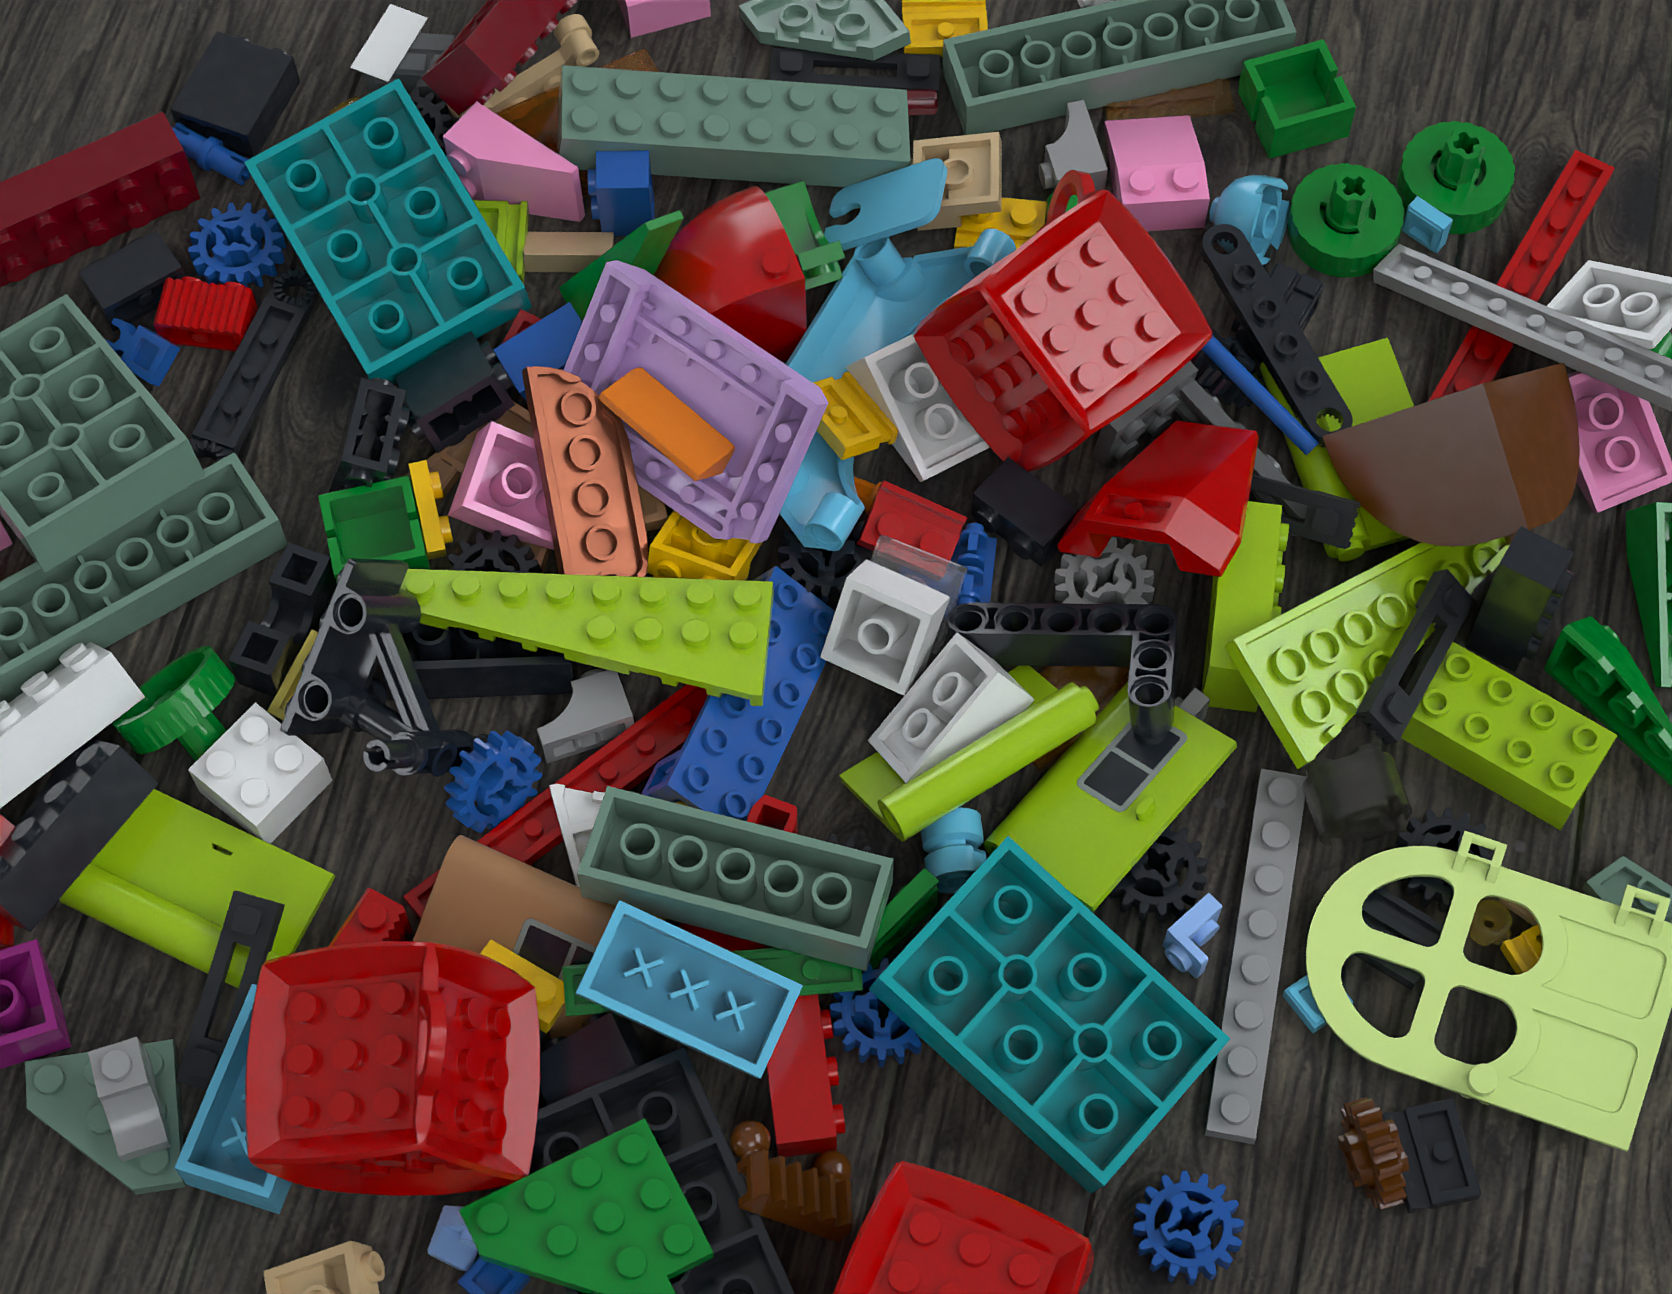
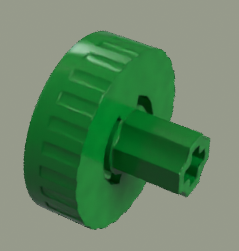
(1467, 157)
(1354, 201)
(179, 705)

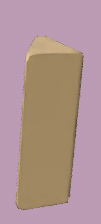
(564, 250)

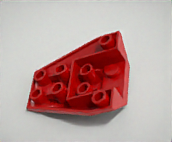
(1177, 492)

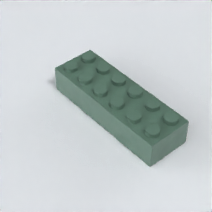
(736, 877)

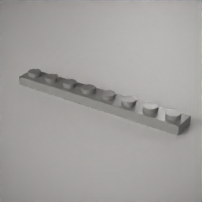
(1528, 324)
(1256, 957)

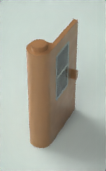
(517, 906)

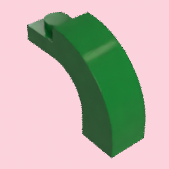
(813, 251)

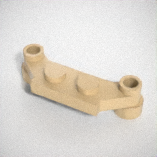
(575, 50)

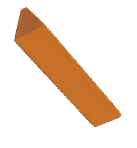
(668, 424)

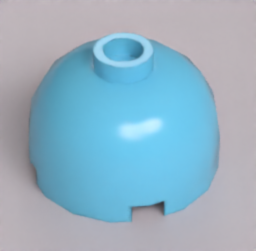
(1256, 209)

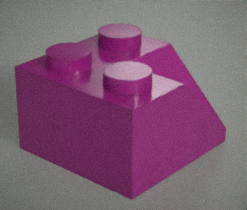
(29, 1006)

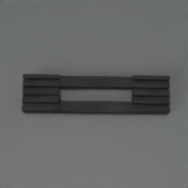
(913, 70)
(1327, 517)
(1386, 703)
(247, 922)

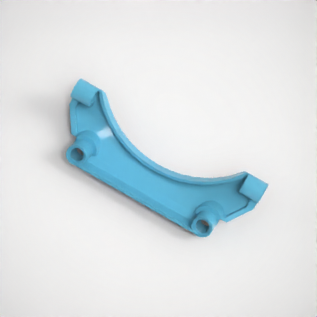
(866, 311)

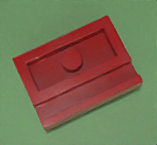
(911, 521)

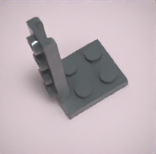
(1194, 405)

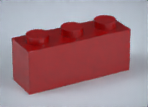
(802, 1082)

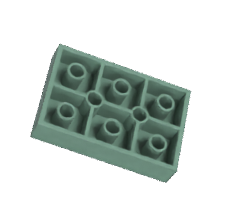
(79, 437)

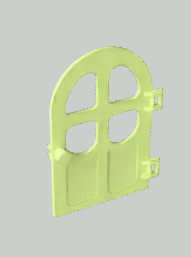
(1582, 1014)

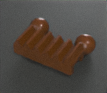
(807, 1200)

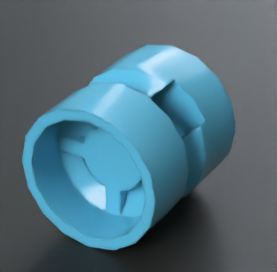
(954, 848)

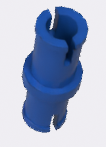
(212, 155)

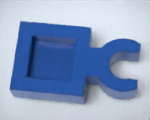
(144, 351)

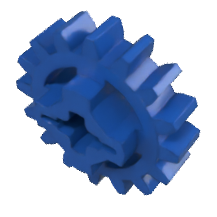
(237, 246)
(492, 780)
(864, 1013)
(1206, 1217)

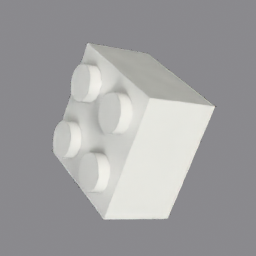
(884, 626)
(260, 774)

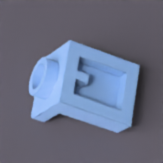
(1195, 926)
(452, 1241)

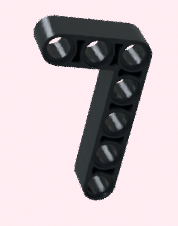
(1086, 636)

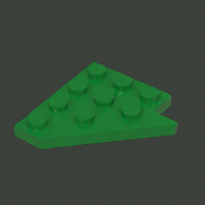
(594, 1220)

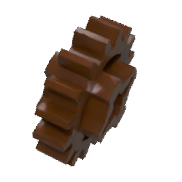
(1373, 1153)

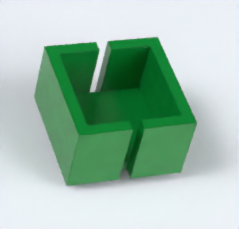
(1290, 97)
(374, 524)

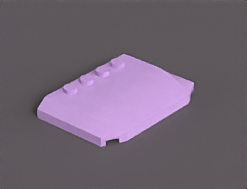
(722, 378)

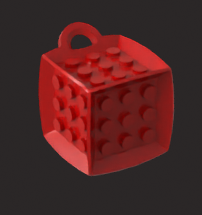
(1064, 329)
(392, 1070)
(960, 1238)

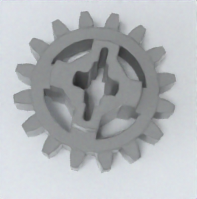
(1098, 572)

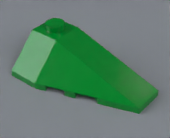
(641, 249)
(1651, 573)
(1608, 683)

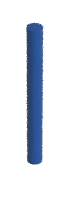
(1260, 396)

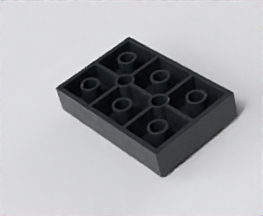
(698, 1154)

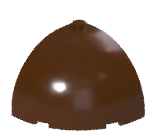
(1467, 461)

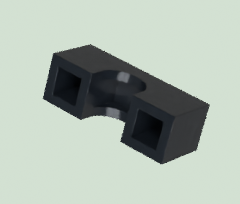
(300, 595)

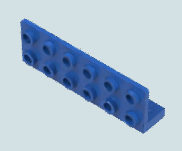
(739, 744)

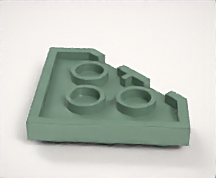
(827, 26)
(66, 1099)

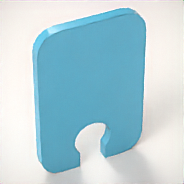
(889, 203)

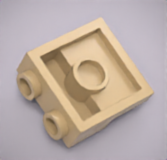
(972, 176)
(336, 1270)

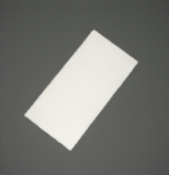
(389, 42)

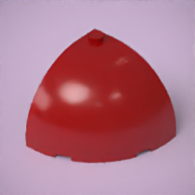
(741, 271)

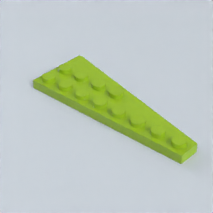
(662, 627)
(1324, 654)

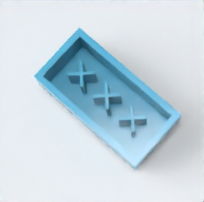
(689, 990)
(217, 1143)

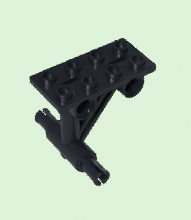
(339, 681)

